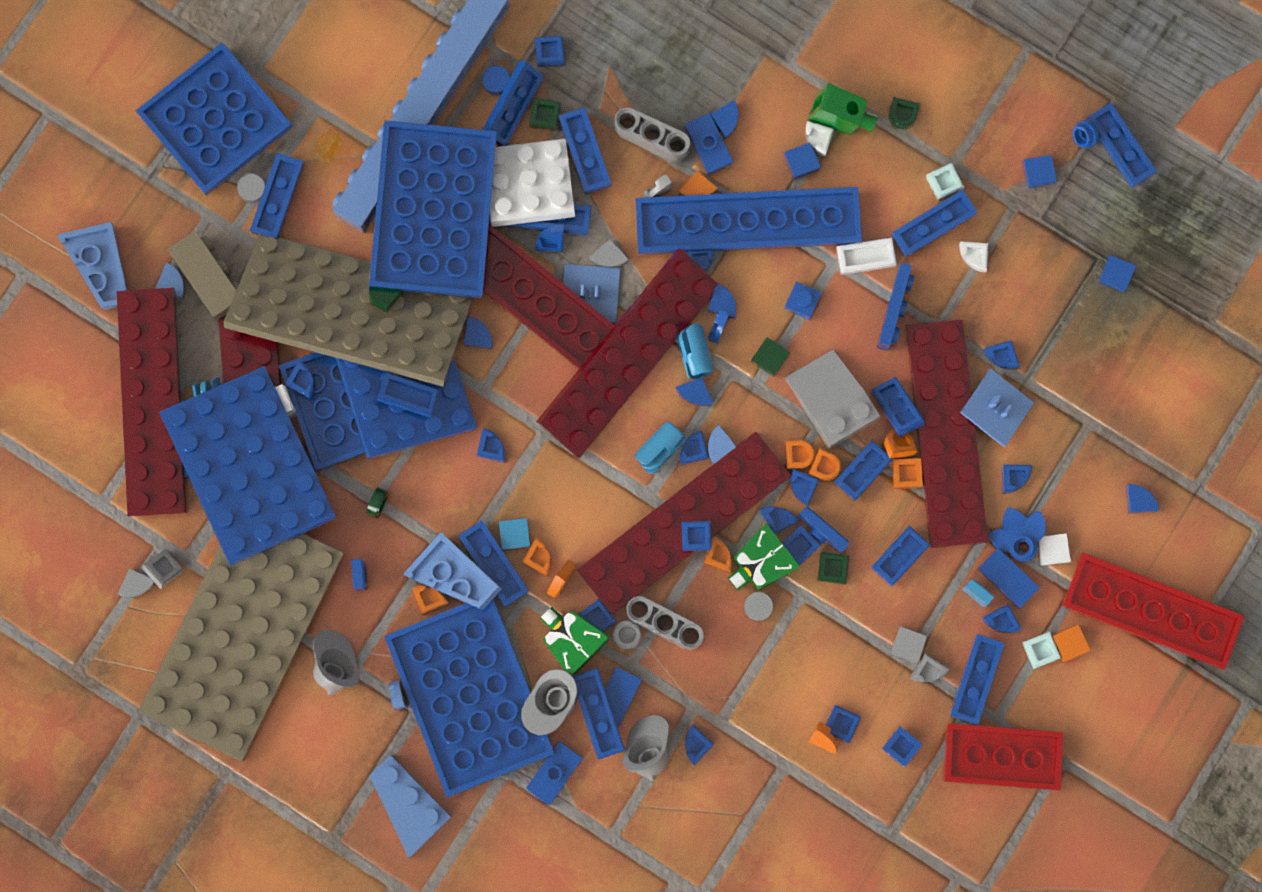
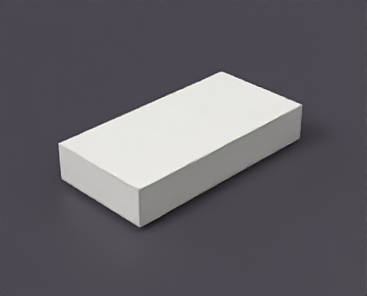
(866, 256)

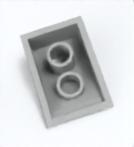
(832, 399)

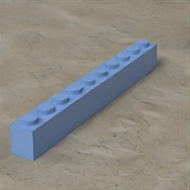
(425, 100)

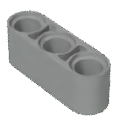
(645, 123)
(656, 611)

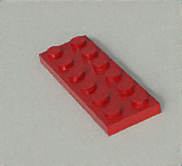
(1153, 611)

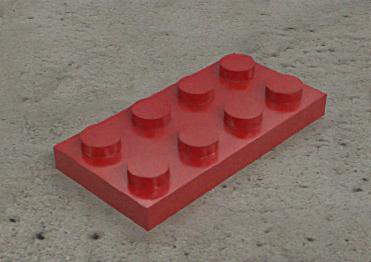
(1003, 756)

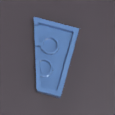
(98, 261)
(453, 573)
(408, 805)

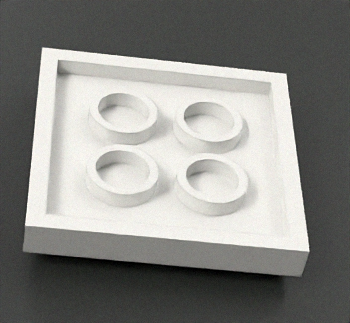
(531, 183)

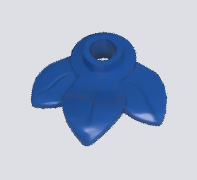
(1019, 530)

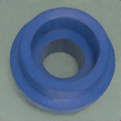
(1085, 134)

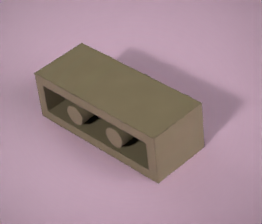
(205, 273)

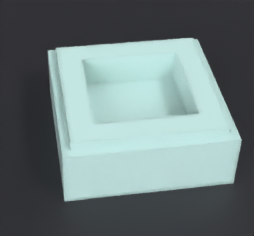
(944, 181)
(1041, 650)

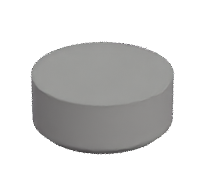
(251, 188)
(758, 606)
(627, 635)

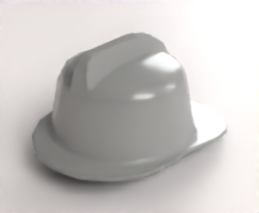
(335, 662)
(549, 702)
(647, 747)

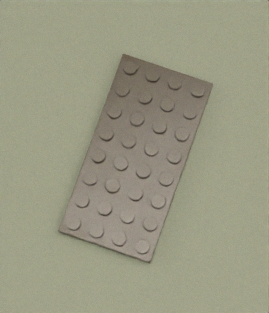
(324, 306)
(240, 643)

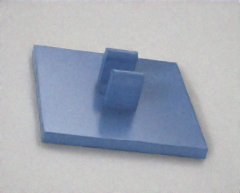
(595, 286)
(997, 407)

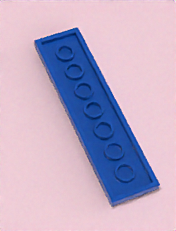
(748, 220)

